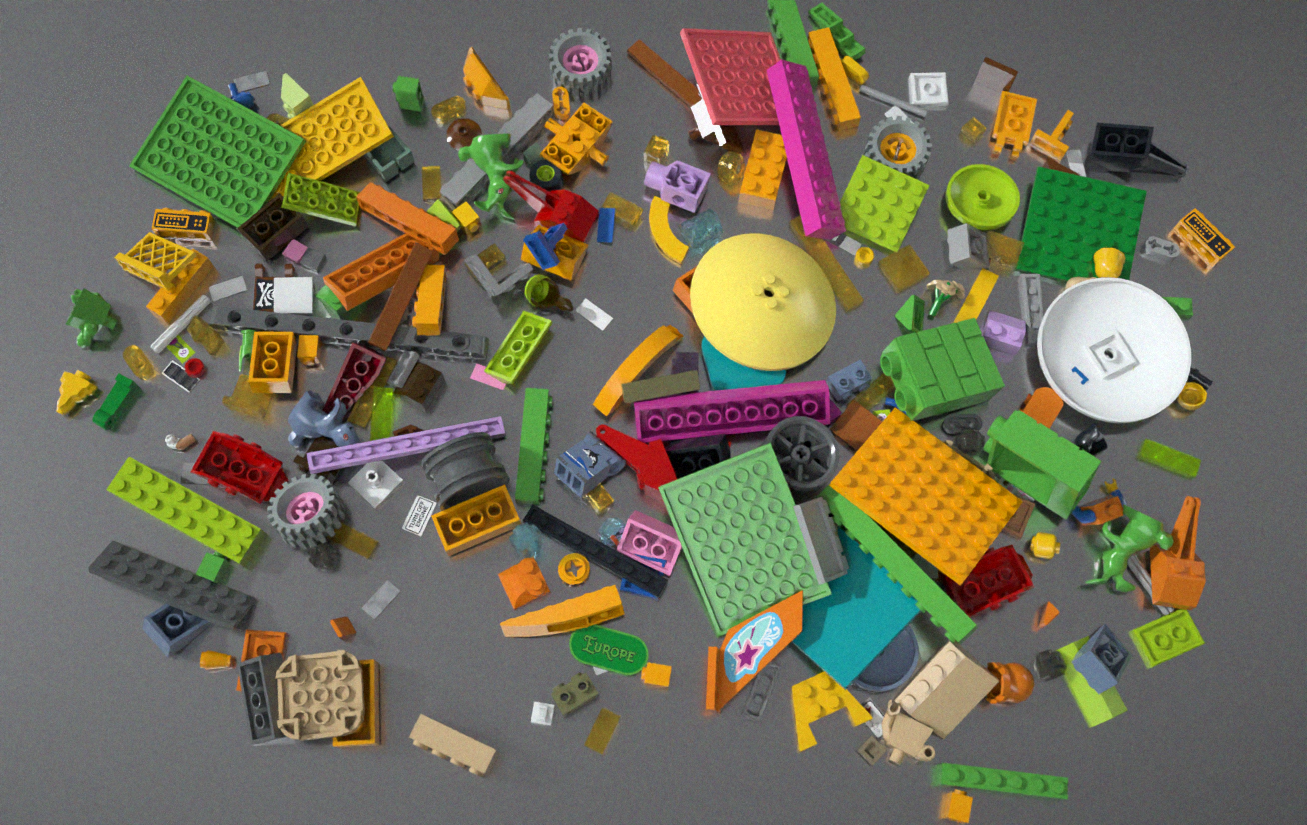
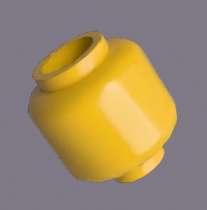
(1045, 545)

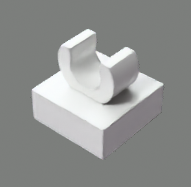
(542, 713)

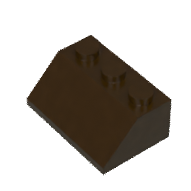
(272, 228)

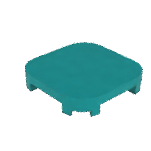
(728, 374)

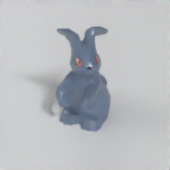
(312, 422)

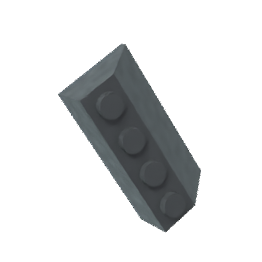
(261, 696)

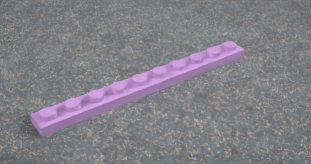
(399, 445)

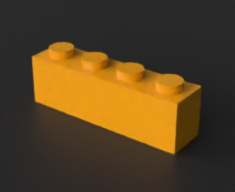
(430, 300)
(168, 303)

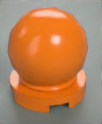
(1015, 683)

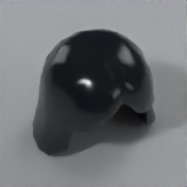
(1091, 440)

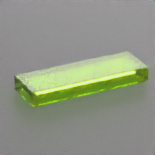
(381, 413)
(1169, 458)

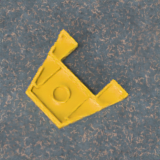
(819, 698)

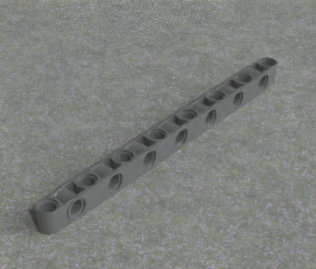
(335, 329)

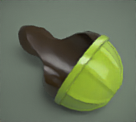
(545, 293)

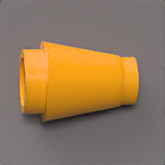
(214, 660)

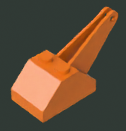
(1179, 572)

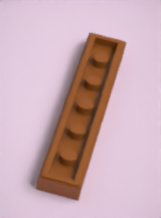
(664, 73)
(400, 296)

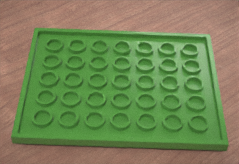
(217, 153)
(742, 536)

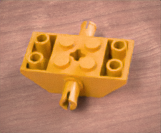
(577, 140)

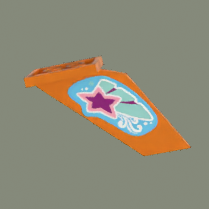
(750, 649)

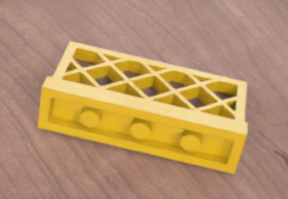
(147, 270)

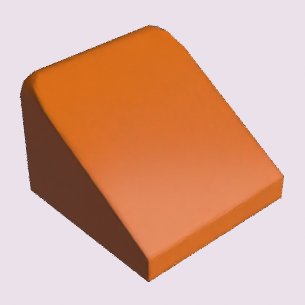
(1048, 613)
(343, 627)

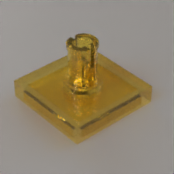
(903, 268)

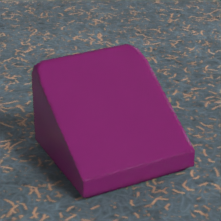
(835, 413)

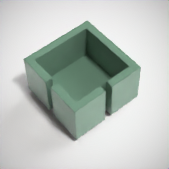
(390, 157)

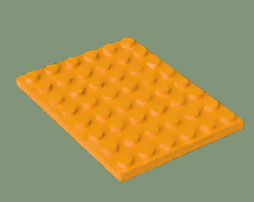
(926, 495)

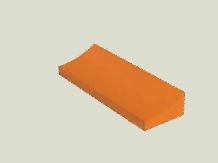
(373, 271)

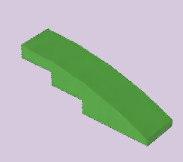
(842, 36)

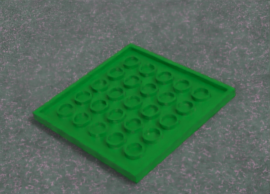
(1073, 220)

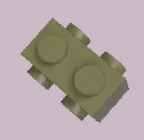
(576, 697)

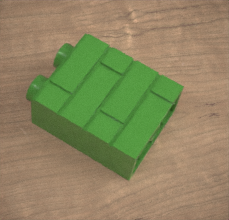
(941, 369)
(1040, 462)

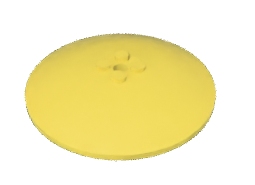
(745, 322)

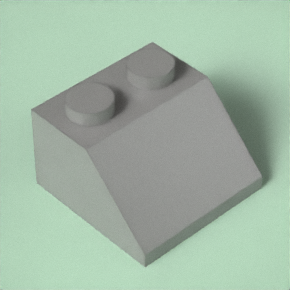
(968, 247)

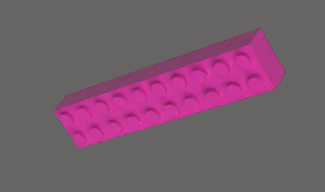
(806, 150)
(729, 410)

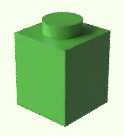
(213, 567)

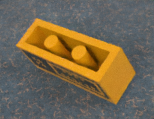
(183, 224)
(1204, 237)

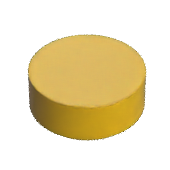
(864, 256)

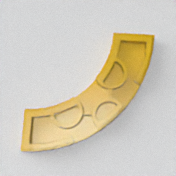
(662, 233)

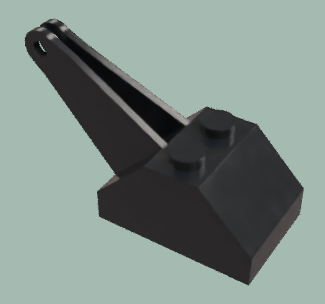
(1130, 147)

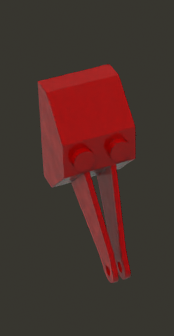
(556, 207)
(646, 460)

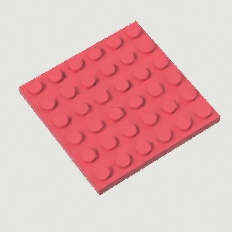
(733, 74)

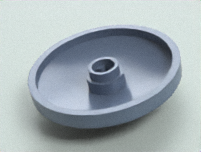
(892, 665)

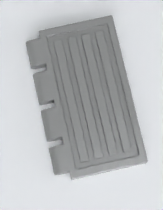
(820, 540)

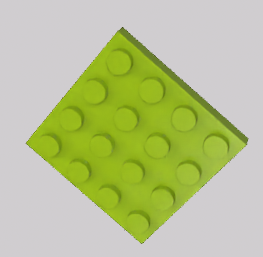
(881, 203)

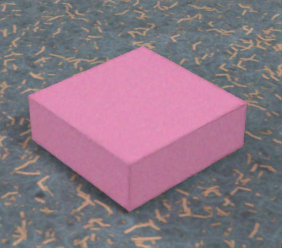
(295, 251)

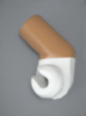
(178, 443)

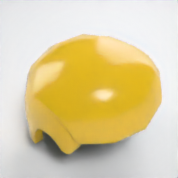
(1192, 396)

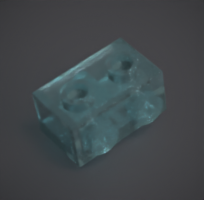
(701, 229)
(526, 540)

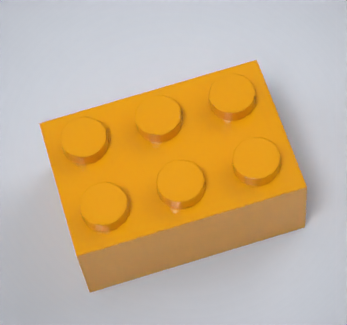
(272, 362)

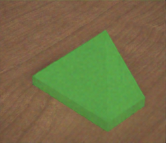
(912, 314)

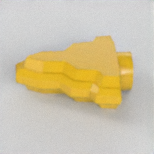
(74, 390)

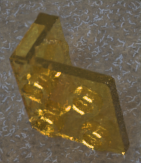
(246, 401)

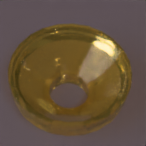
(727, 168)

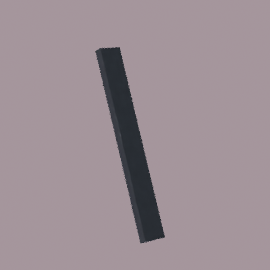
(596, 551)

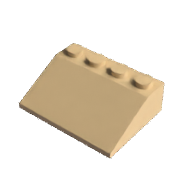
(946, 689)

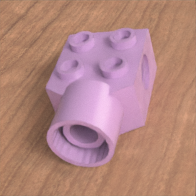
(678, 183)

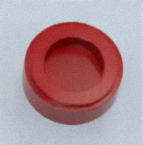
(194, 368)

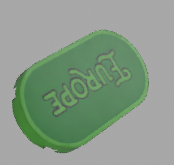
(609, 650)

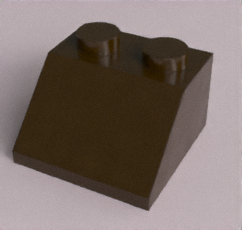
(420, 386)

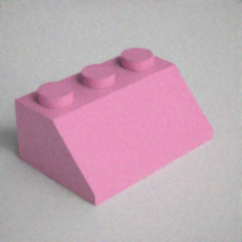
(650, 539)

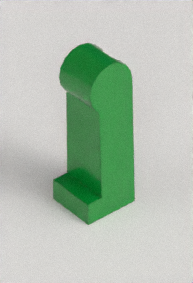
(115, 402)

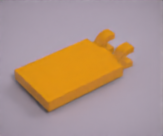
(1013, 122)

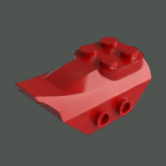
(240, 467)
(995, 579)

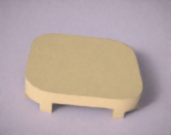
(320, 695)

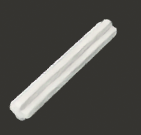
(200, 304)

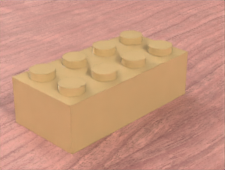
(455, 745)

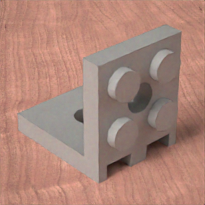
(489, 283)

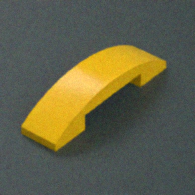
(977, 296)

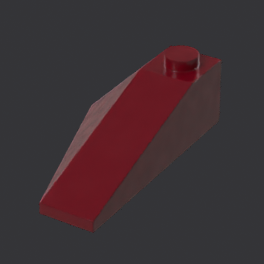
(356, 375)

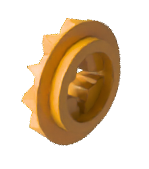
(565, 565)

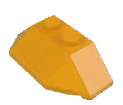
(483, 83)

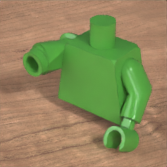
(89, 315)

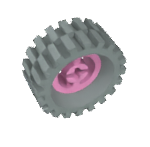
(593, 54)
(301, 501)

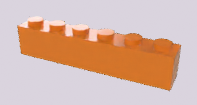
(408, 218)

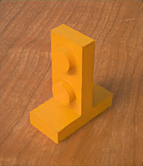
(1052, 143)

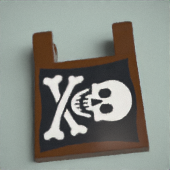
(265, 287)

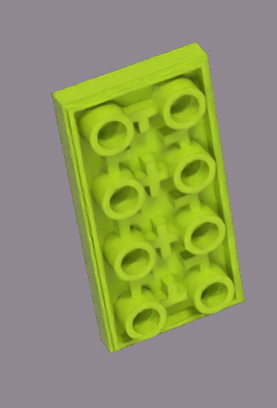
(321, 199)

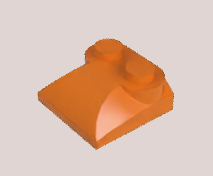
(524, 582)

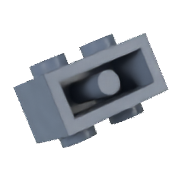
(849, 380)

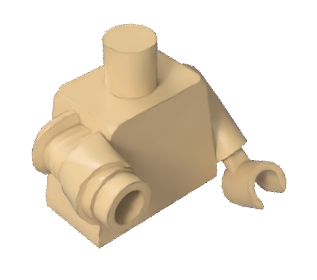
(906, 736)

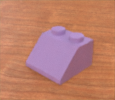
(1004, 332)

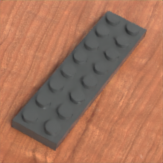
(172, 585)

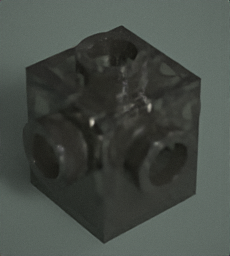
(326, 560)

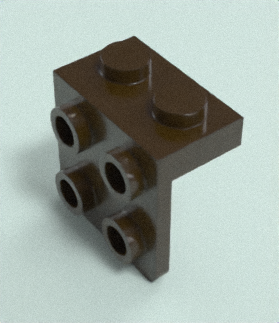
(318, 444)

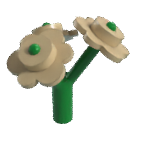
(946, 287)

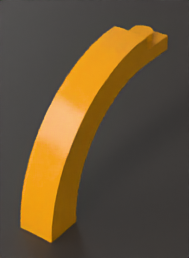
(635, 366)

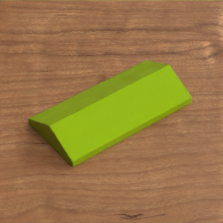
(517, 347)
(1095, 706)

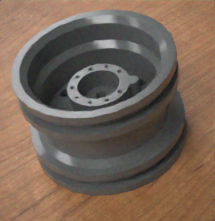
(798, 459)
(464, 469)

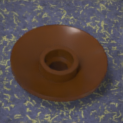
(456, 138)

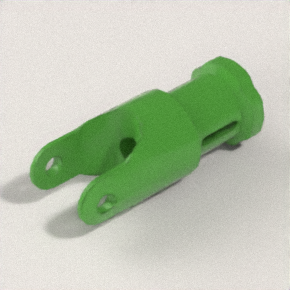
(246, 347)

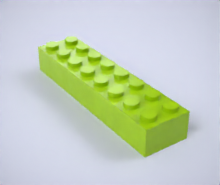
(187, 512)

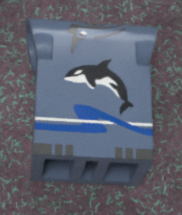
(587, 464)

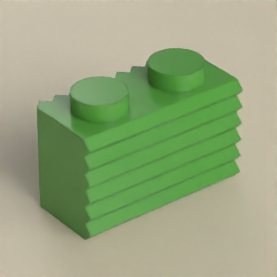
(408, 93)

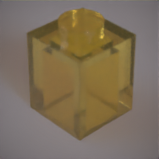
(656, 150)

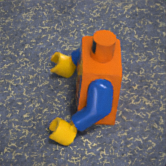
(1102, 509)

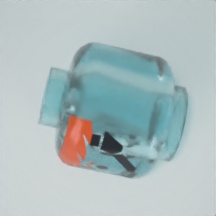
(611, 531)

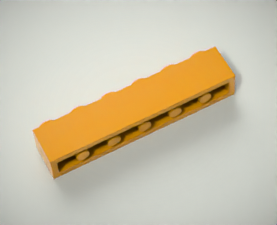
(833, 80)

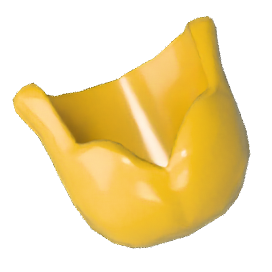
(1109, 262)

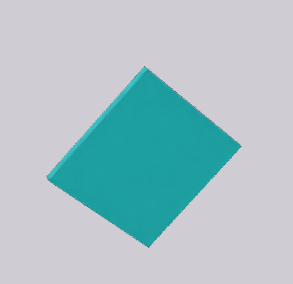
(858, 618)

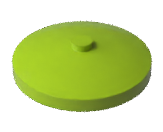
(982, 196)

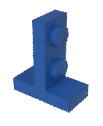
(543, 246)

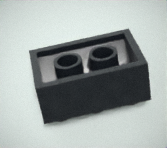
(697, 453)

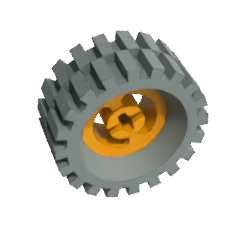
(913, 145)

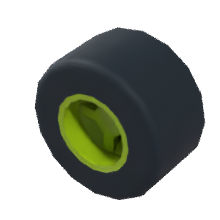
(546, 175)

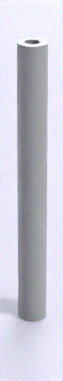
(894, 101)

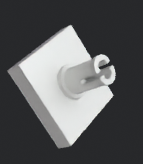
(376, 483)

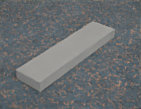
(1032, 305)

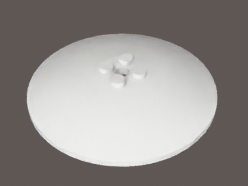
(1137, 331)

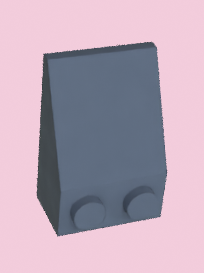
(173, 628)
(1102, 660)

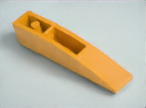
(567, 615)

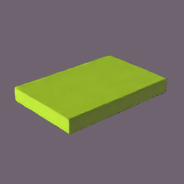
(1167, 637)

